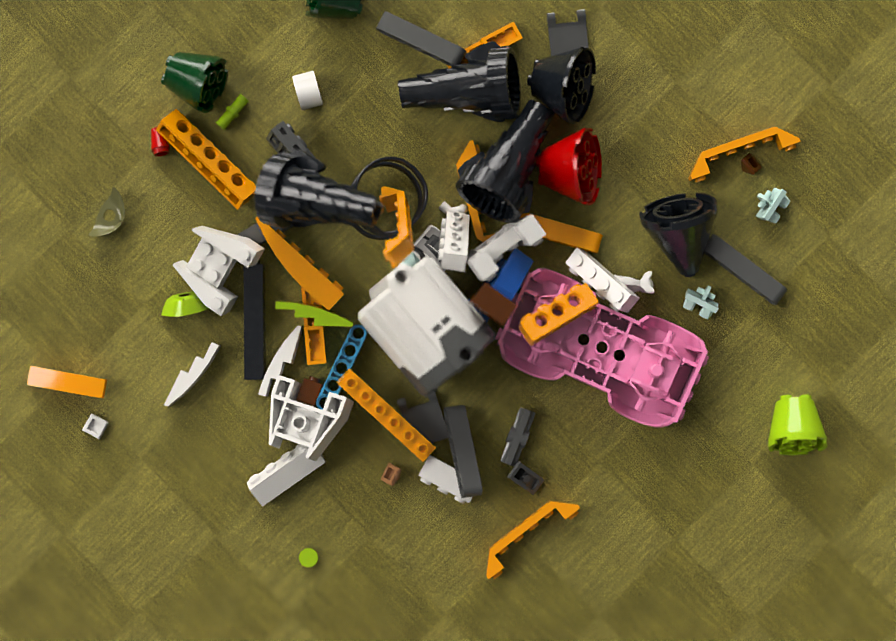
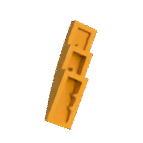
(504, 36)
(313, 334)
(67, 382)

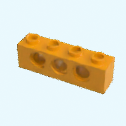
(534, 333)

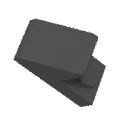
(525, 478)

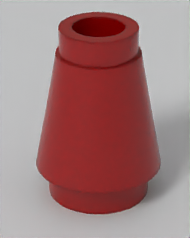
(159, 145)

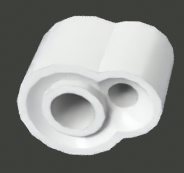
(307, 90)

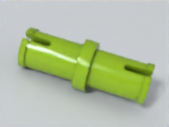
(232, 112)

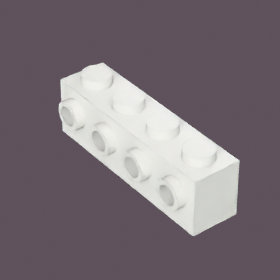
(454, 241)
(602, 280)
(282, 474)

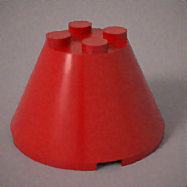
(573, 166)

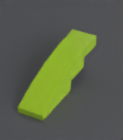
(321, 316)

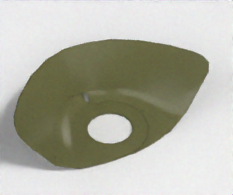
(105, 227)

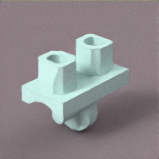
(769, 203)
(708, 305)

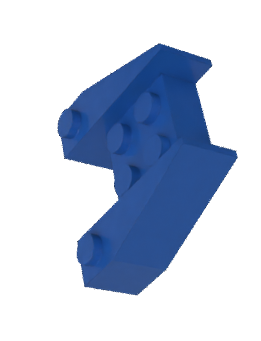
(509, 276)

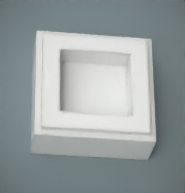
(95, 426)

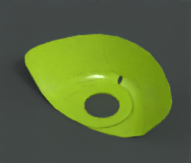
(177, 307)

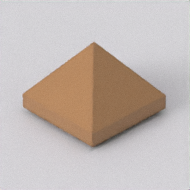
(391, 474)

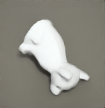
(644, 285)

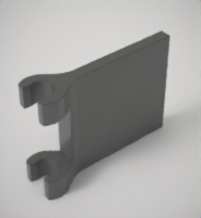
(567, 36)
(425, 418)

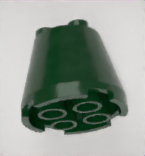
(334, 9)
(196, 78)

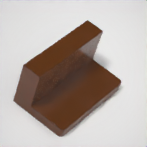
(493, 304)

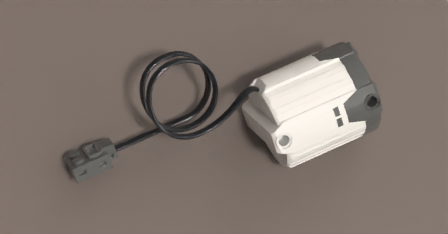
(414, 309)

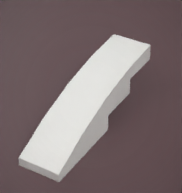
(285, 354)
(187, 380)

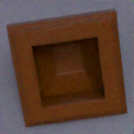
(750, 164)

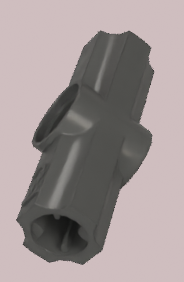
(517, 436)

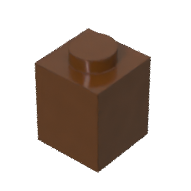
(310, 390)

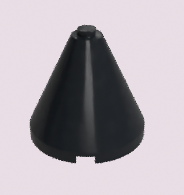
(681, 228)

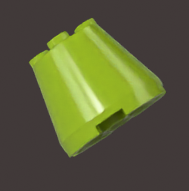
(796, 426)

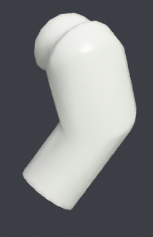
(444, 207)

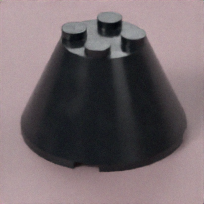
(565, 83)

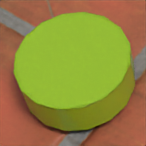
(308, 557)

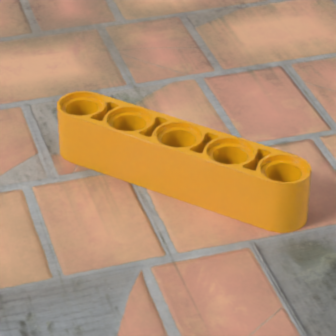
(569, 234)

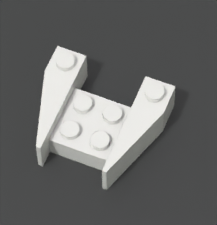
(523, 232)
(213, 263)
(303, 422)

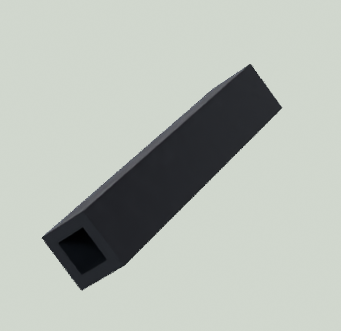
(254, 322)

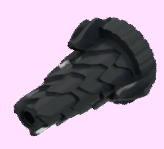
(483, 86)
(500, 180)
(296, 194)

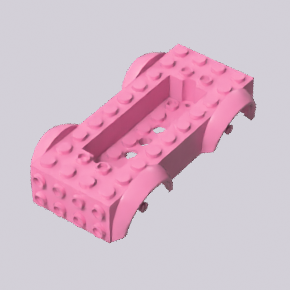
(644, 387)

